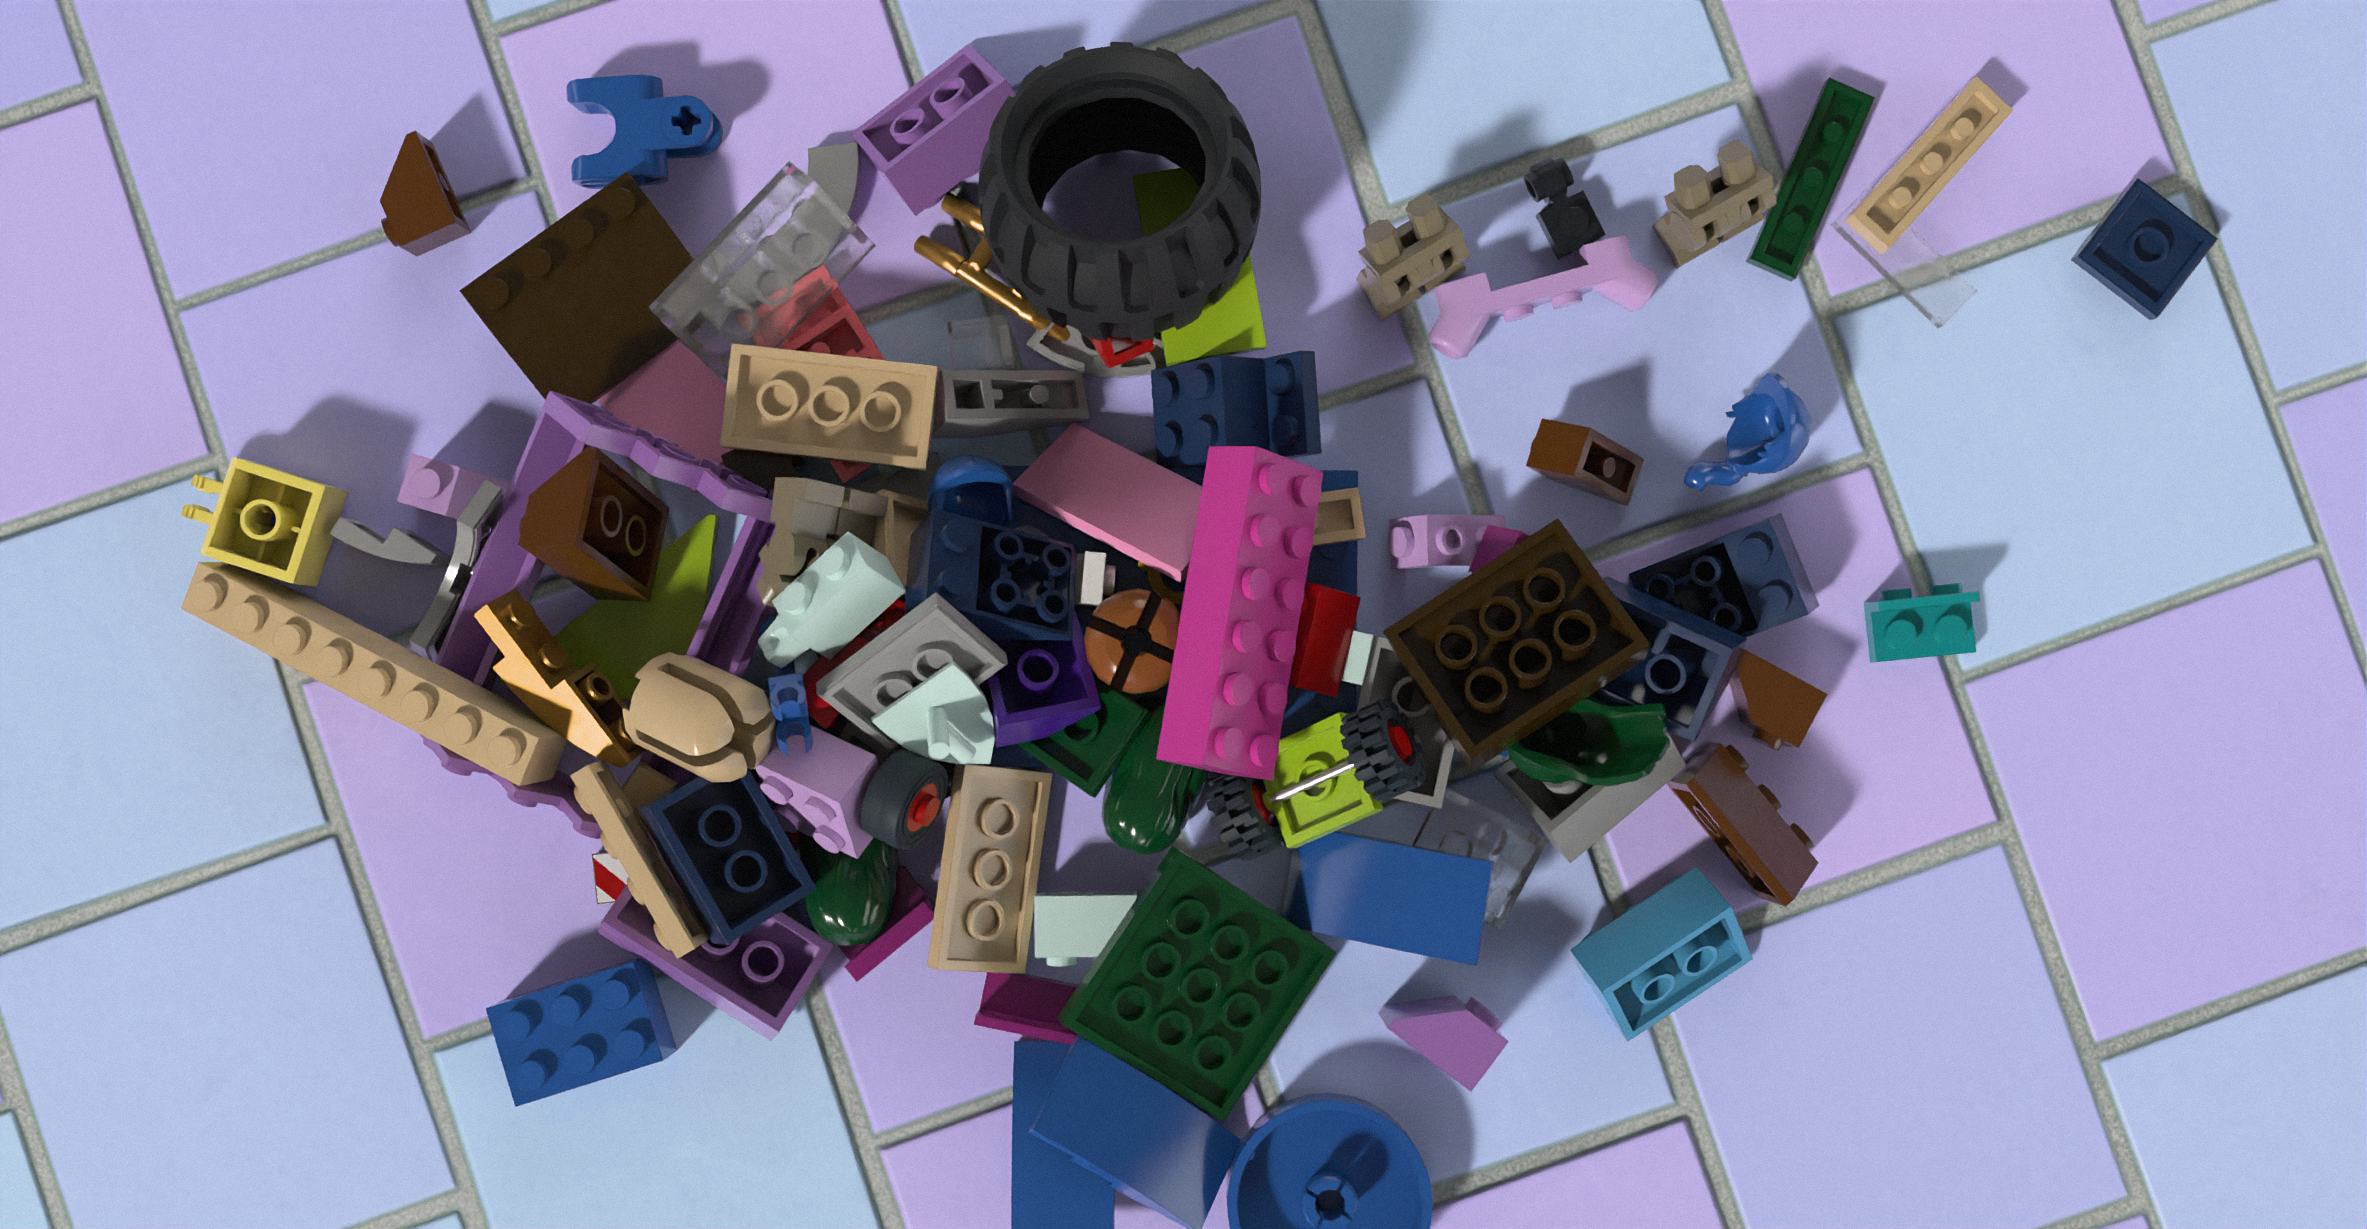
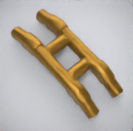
(973, 270)

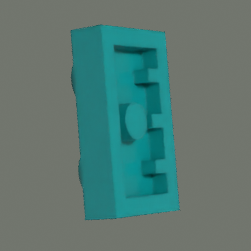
(1920, 626)

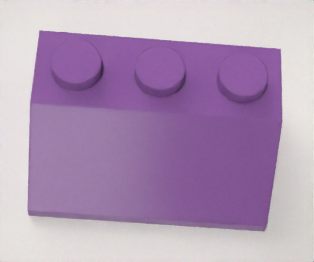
(936, 129)

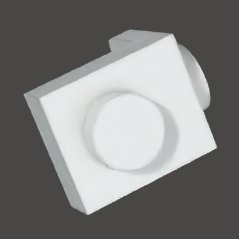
(1093, 578)

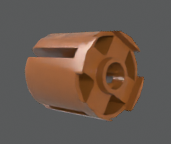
(1124, 614)

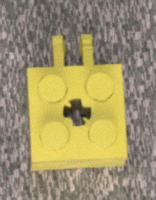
(243, 514)

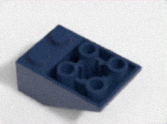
(994, 576)
(1736, 580)

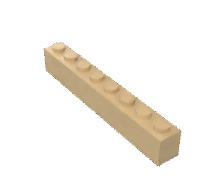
(376, 672)

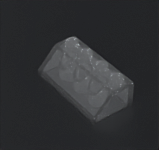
(763, 270)

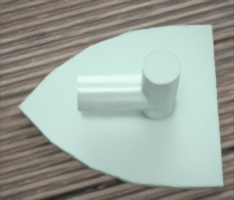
(942, 719)

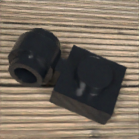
(1569, 220)

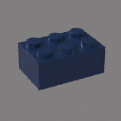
(726, 853)

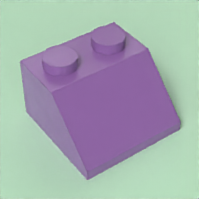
(1450, 1034)

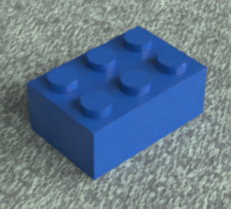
(581, 1030)

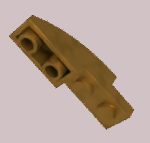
(543, 677)

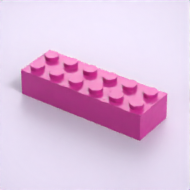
(1240, 612)

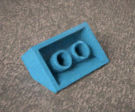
(1662, 952)

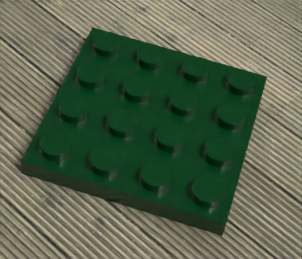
(1196, 984)

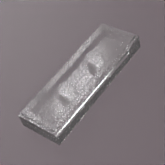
(1913, 270)

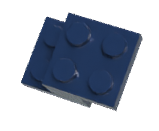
(1236, 404)

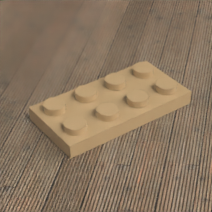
(829, 406)
(989, 869)

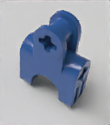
(646, 129)

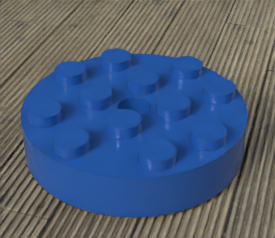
(1323, 1146)

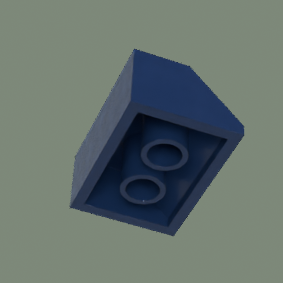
(1684, 664)

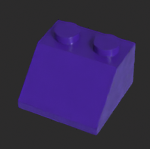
(1040, 688)

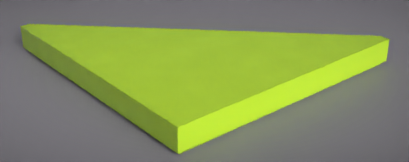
(629, 634)

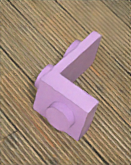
(1437, 539)

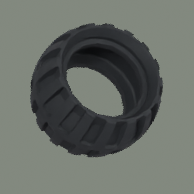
(1109, 104)

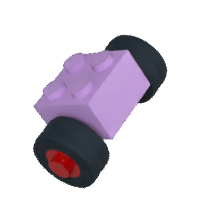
(846, 797)

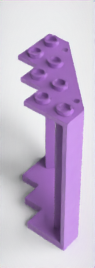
(729, 623)

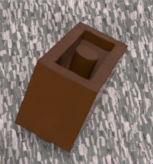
(420, 200)
(1584, 460)
(1773, 702)

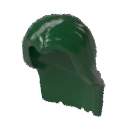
(1595, 744)
(1147, 797)
(851, 894)

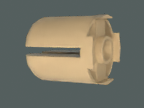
(700, 717)

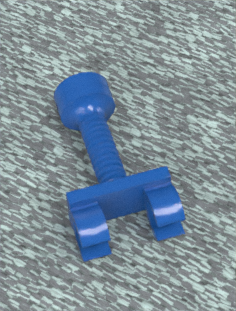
(788, 702)

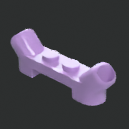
(1602, 268)

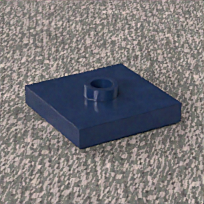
(2144, 249)

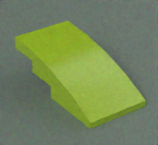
(1232, 323)

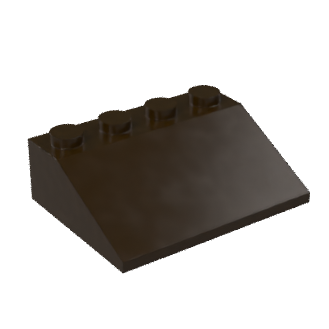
(581, 293)
(1516, 644)

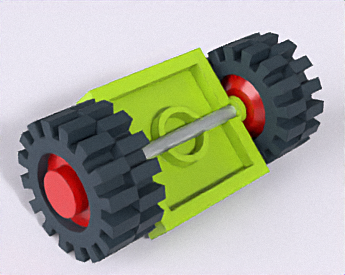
(1320, 781)

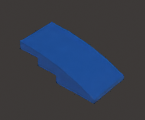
(1390, 895)
(1135, 1134)
(1045, 1184)

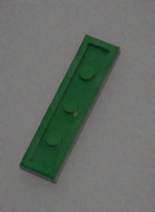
(1810, 179)

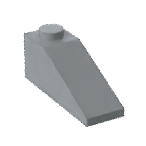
(1007, 401)

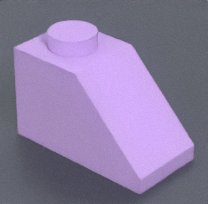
(441, 486)

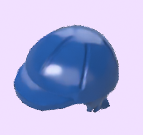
(1763, 439)
(972, 488)

